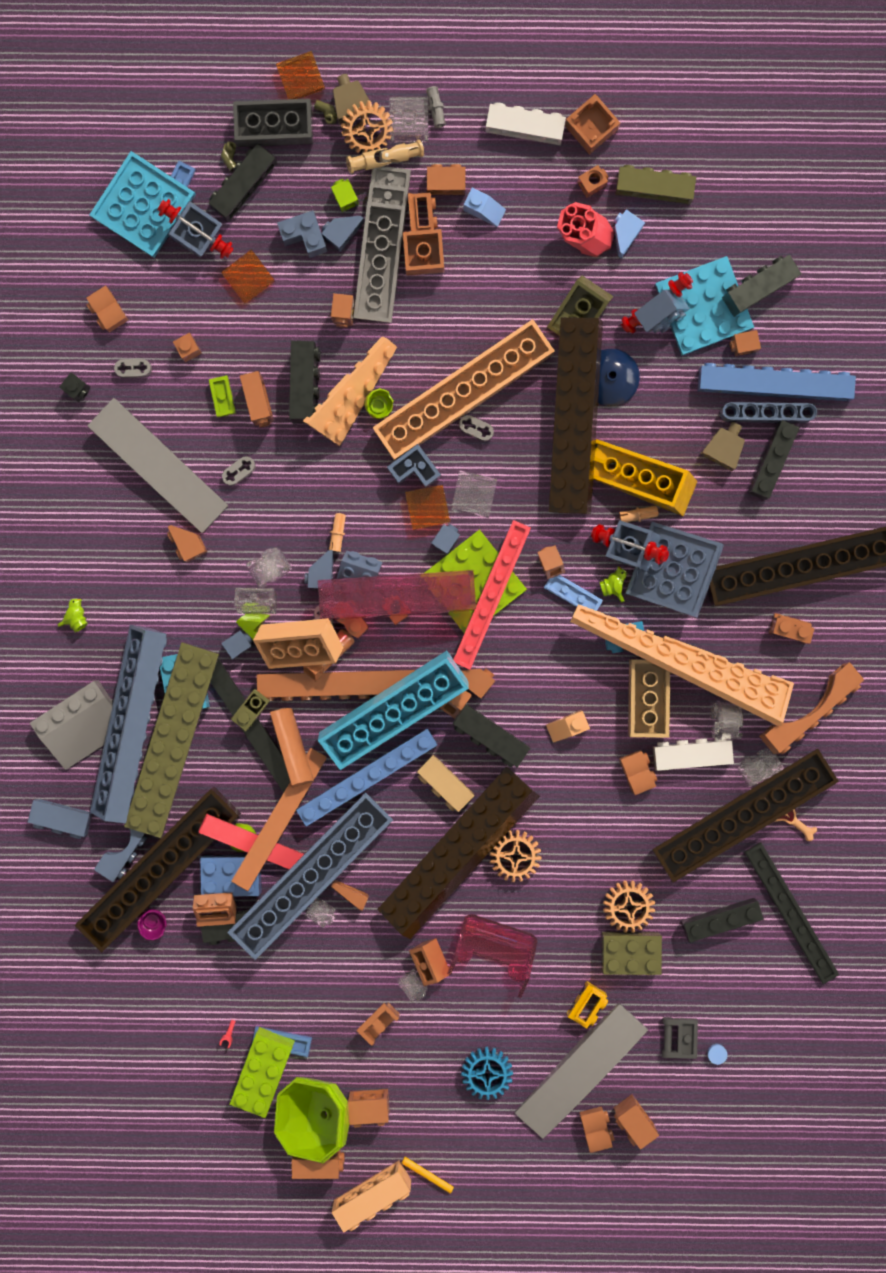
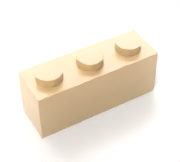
(445, 783)

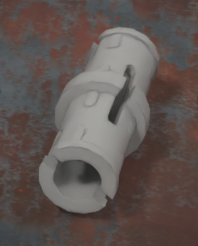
(436, 107)

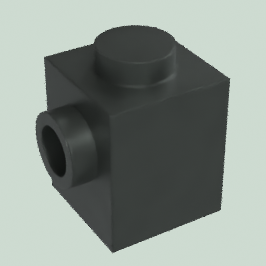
(75, 387)

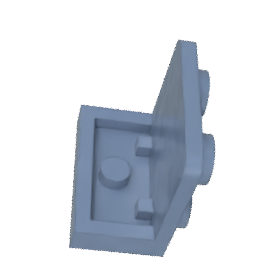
(355, 566)

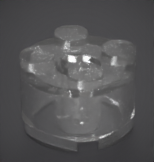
(269, 567)
(727, 720)

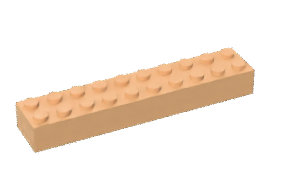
(464, 390)

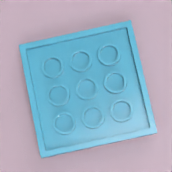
(132, 204)
(708, 316)

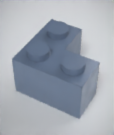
(303, 228)
(414, 462)

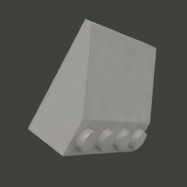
(76, 724)

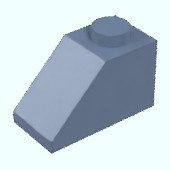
(341, 230)
(320, 570)

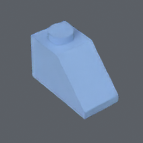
(483, 207)
(626, 231)

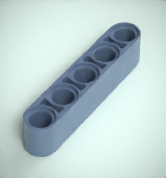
(776, 408)

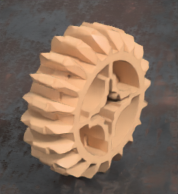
(359, 128)
(524, 856)
(637, 905)

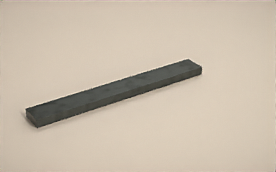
(257, 733)
(791, 913)

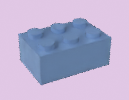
(218, 873)

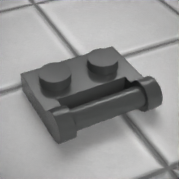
(686, 1037)

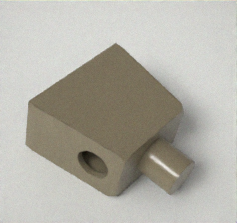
(347, 95)
(725, 447)

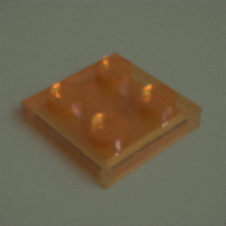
(300, 76)
(248, 276)
(427, 507)

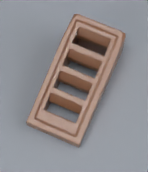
(352, 894)

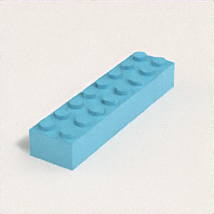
(393, 710)

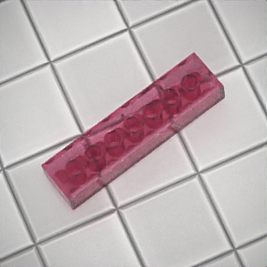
(396, 595)

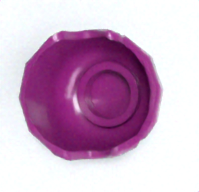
(151, 924)

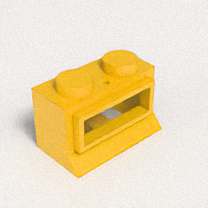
(581, 1001)

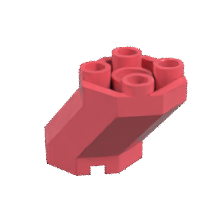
(585, 229)

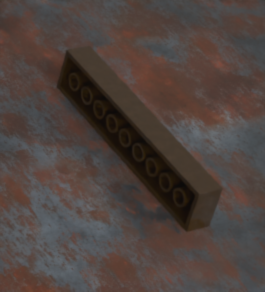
(575, 415)
(798, 567)
(745, 815)
(458, 853)
(153, 872)

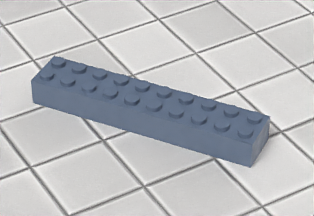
(128, 723)
(310, 876)

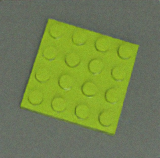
(480, 556)

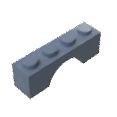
(113, 863)

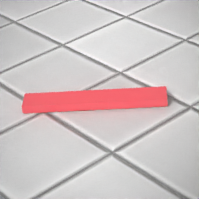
(244, 839)

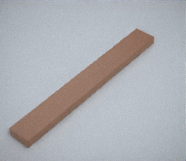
(275, 826)

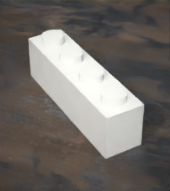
(525, 124)
(692, 754)

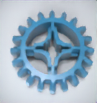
(479, 1073)

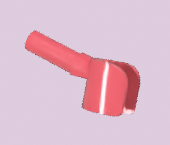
(227, 1036)

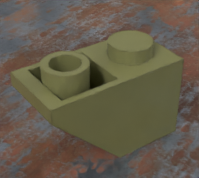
(250, 710)

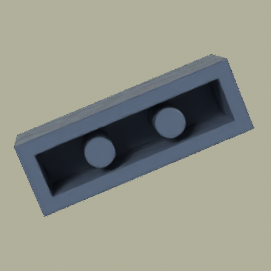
(60, 818)

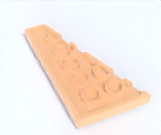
(347, 398)

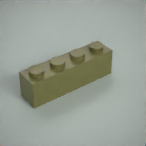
(655, 185)

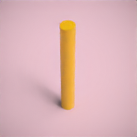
(427, 1175)

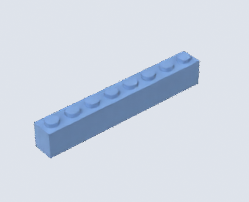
(776, 383)
(366, 777)

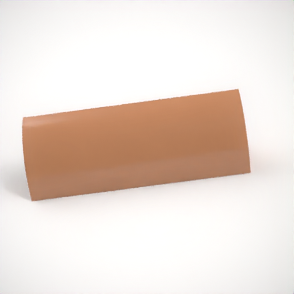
(291, 747)

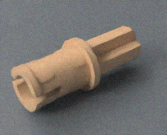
(639, 514)
(337, 532)

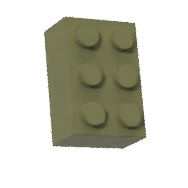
(631, 953)

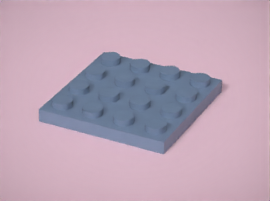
(684, 577)

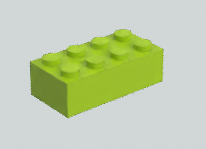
(262, 1072)

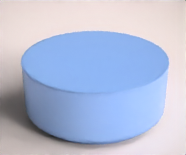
(717, 1054)

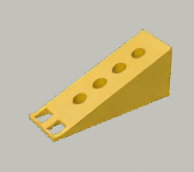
(668, 487)

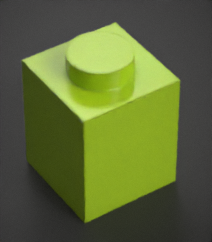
(344, 195)

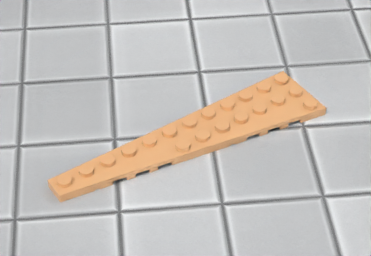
(743, 687)

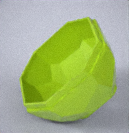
(302, 1119)

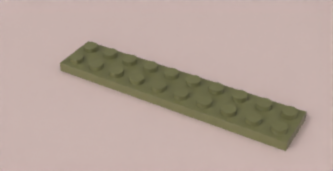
(171, 739)

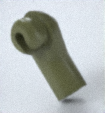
(328, 110)
(228, 154)

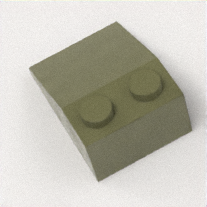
(582, 301)

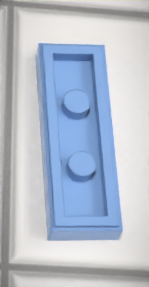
(572, 593)

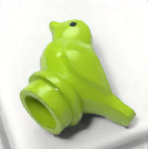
(614, 584)
(74, 616)

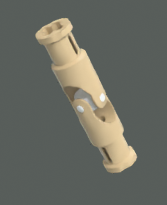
(398, 153)

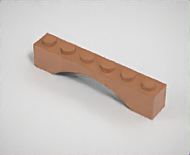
(840, 684)

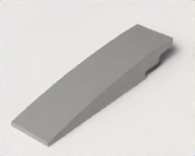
(382, 244)
(157, 465)
(581, 1070)

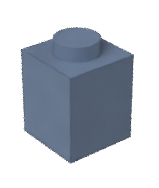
(446, 538)
(237, 644)

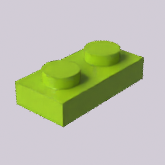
(222, 396)

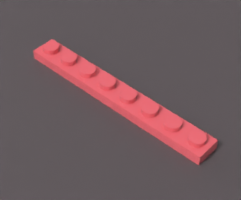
(491, 594)

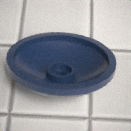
(625, 384)

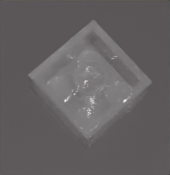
(409, 119)
(474, 494)

